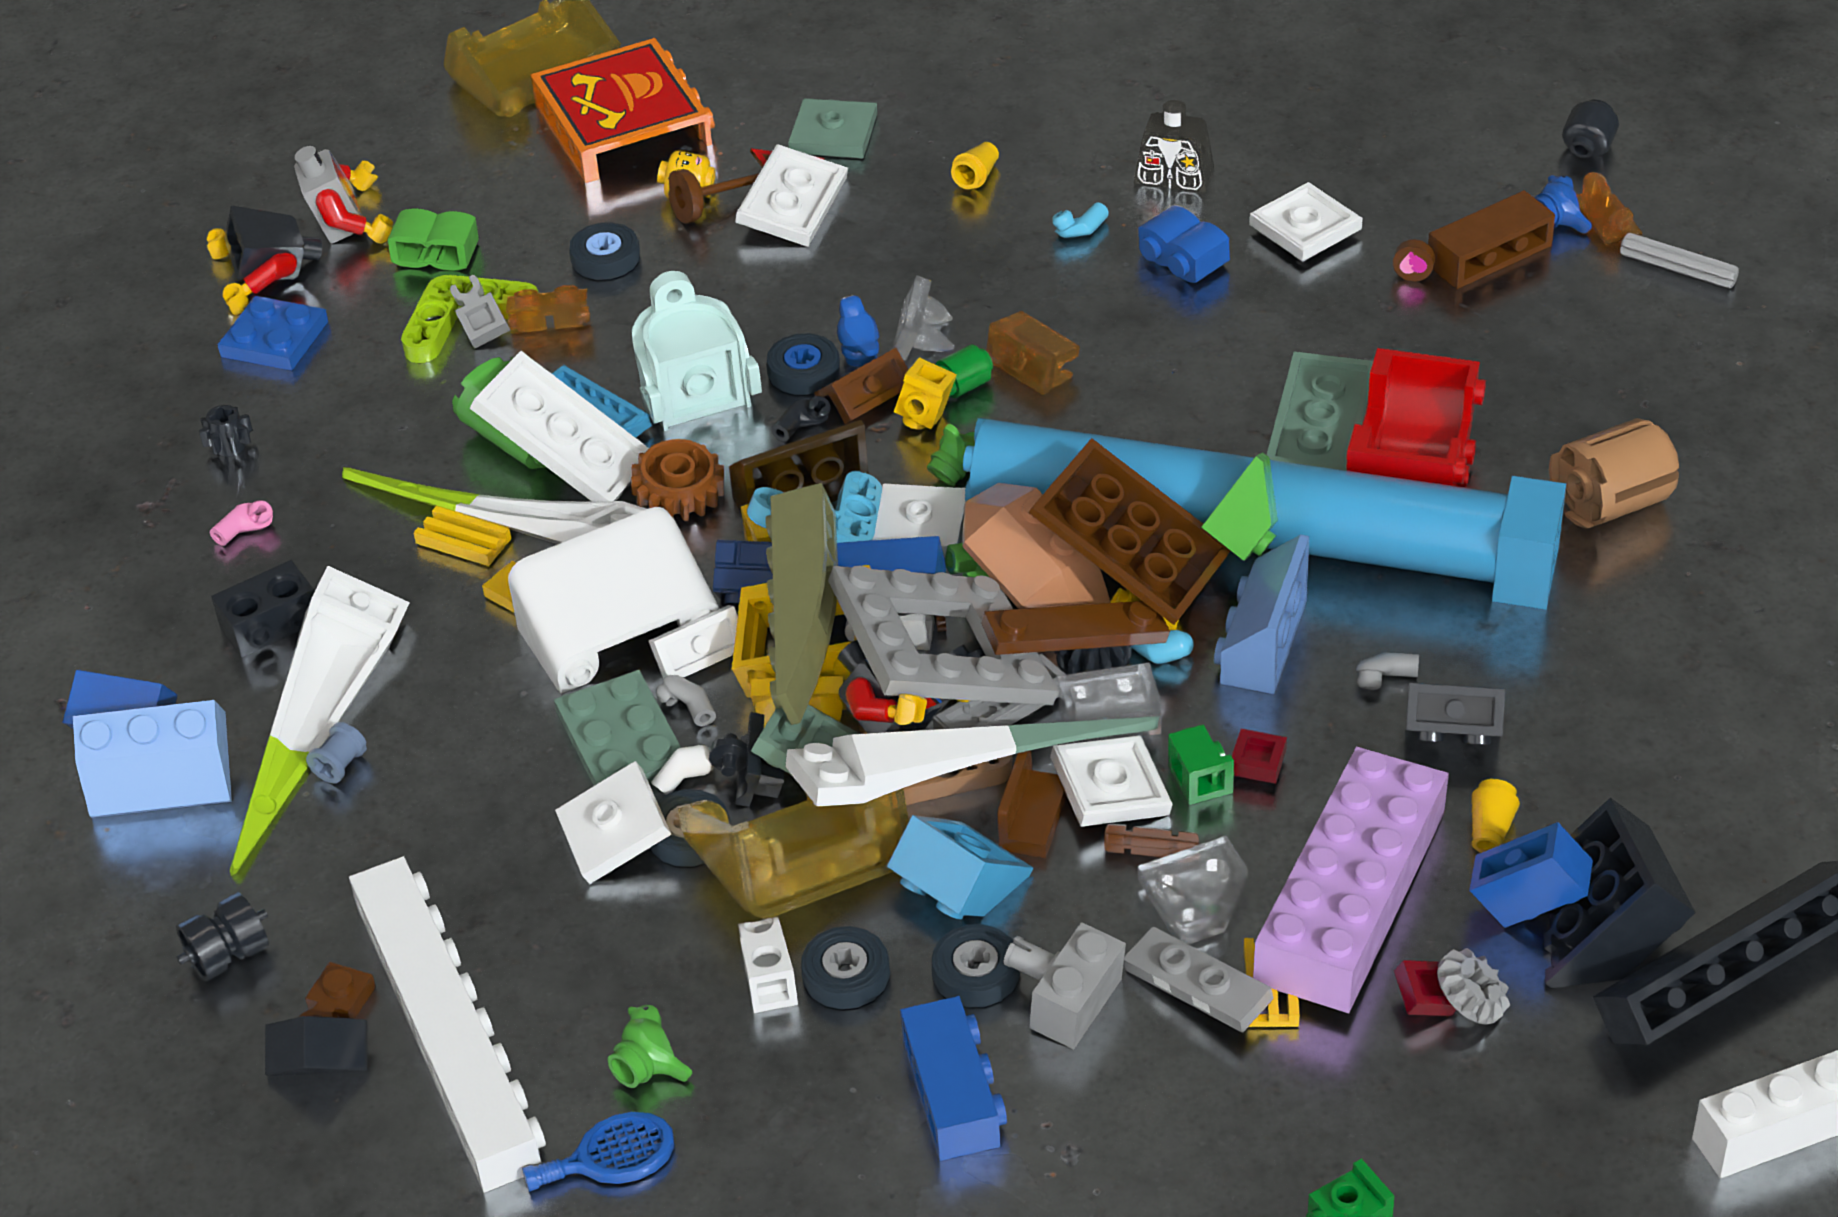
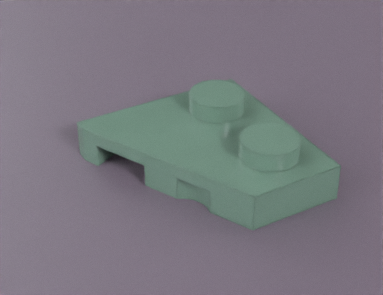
(781, 735)

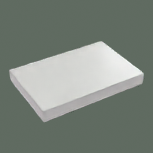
(792, 195)

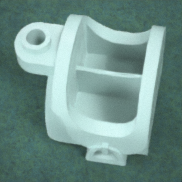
(690, 354)

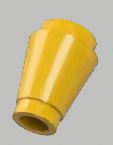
(973, 166)
(1492, 813)

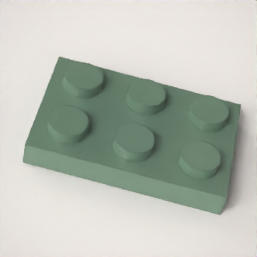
(616, 726)

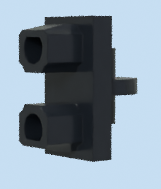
(752, 775)

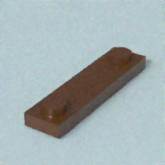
(1073, 627)

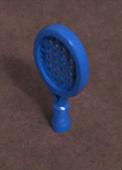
(583, 1163)

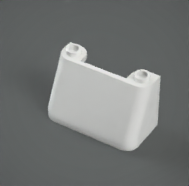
(605, 592)

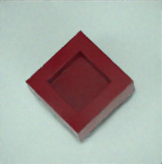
(1259, 755)
(1421, 988)

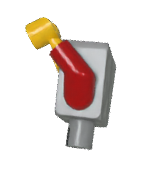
(332, 197)

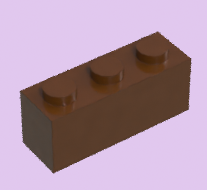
(1491, 239)

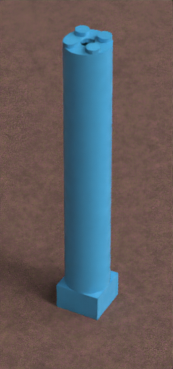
(1343, 512)

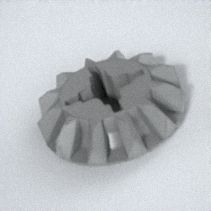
(1477, 998)

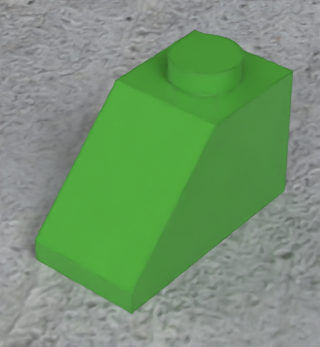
(1247, 512)

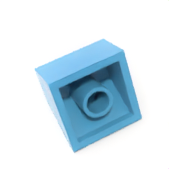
(956, 866)

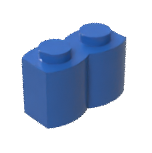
(1184, 244)

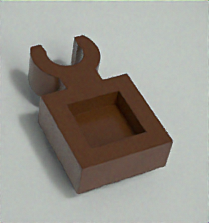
(339, 992)

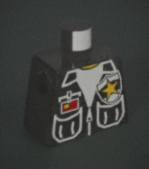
(1175, 151)

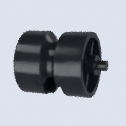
(211, 942)

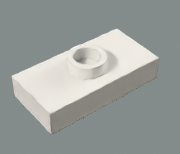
(696, 643)

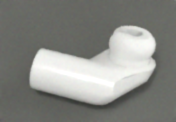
(683, 763)

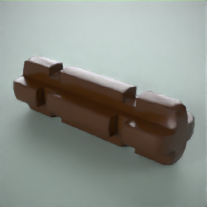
(1147, 840)

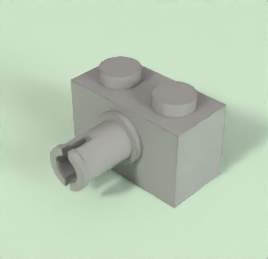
(1071, 982)

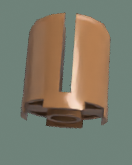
(1615, 471)

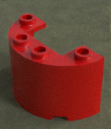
(1418, 418)

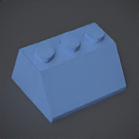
(1265, 618)

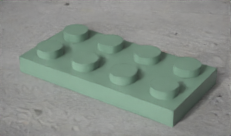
(1319, 410)

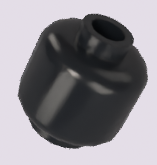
(1591, 128)

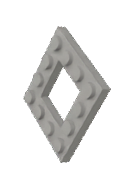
(872, 607)

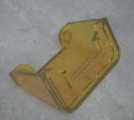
(500, 64)
(796, 851)

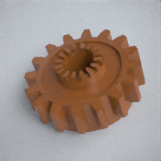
(678, 477)

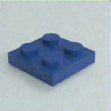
(273, 333)

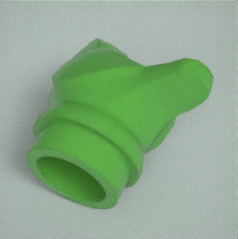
(948, 461)
(644, 1050)

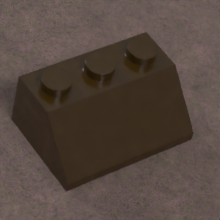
(803, 463)

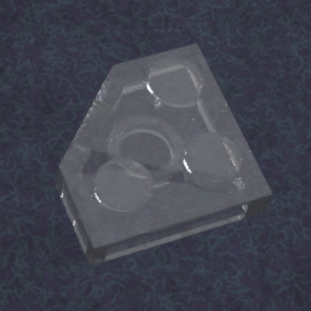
(1196, 888)

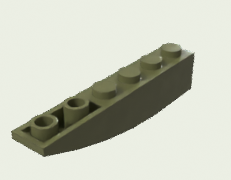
(803, 601)

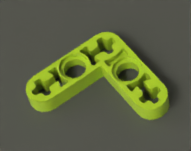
(439, 302)

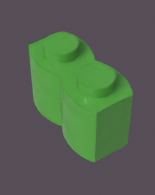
(433, 239)

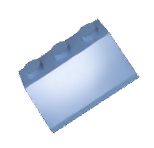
(153, 758)

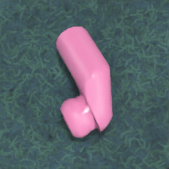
(241, 519)

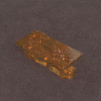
(1604, 210)
(533, 307)

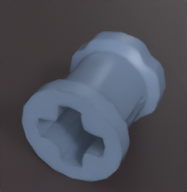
(336, 752)

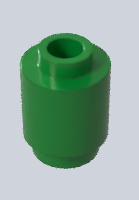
(972, 368)

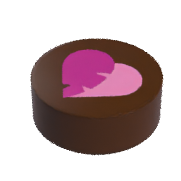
(1413, 260)

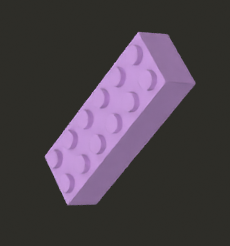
(1350, 879)

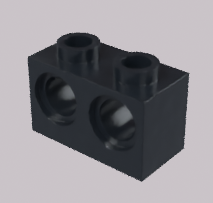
(263, 608)

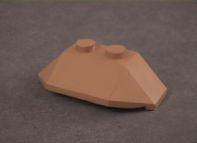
(1024, 555)

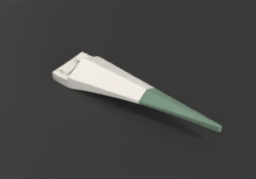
(879, 763)

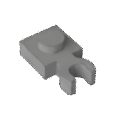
(479, 314)

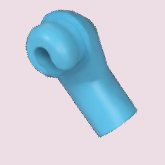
(1081, 226)
(1177, 646)

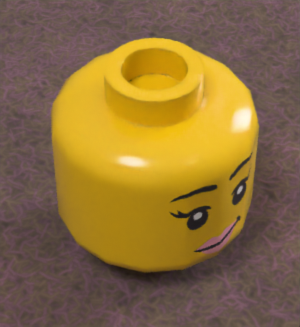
(696, 163)

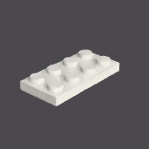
(560, 429)

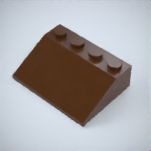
(1130, 530)

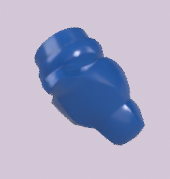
(1563, 201)
(857, 332)

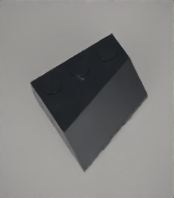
(1629, 903)

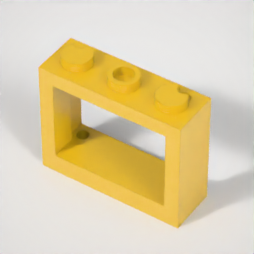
(751, 640)

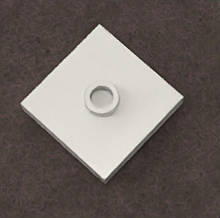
(1305, 221)
(921, 512)
(1111, 780)
(612, 822)

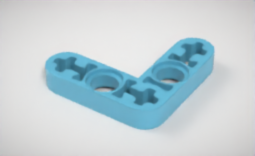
(853, 511)

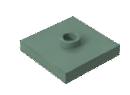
(833, 128)

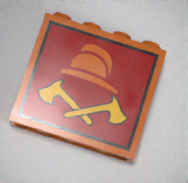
(617, 102)

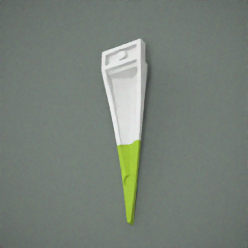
(537, 518)
(334, 656)

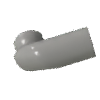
(1387, 664)
(693, 695)

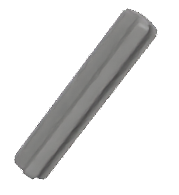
(1679, 260)

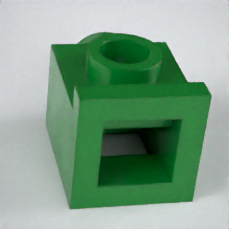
(1199, 765)
(1352, 1195)

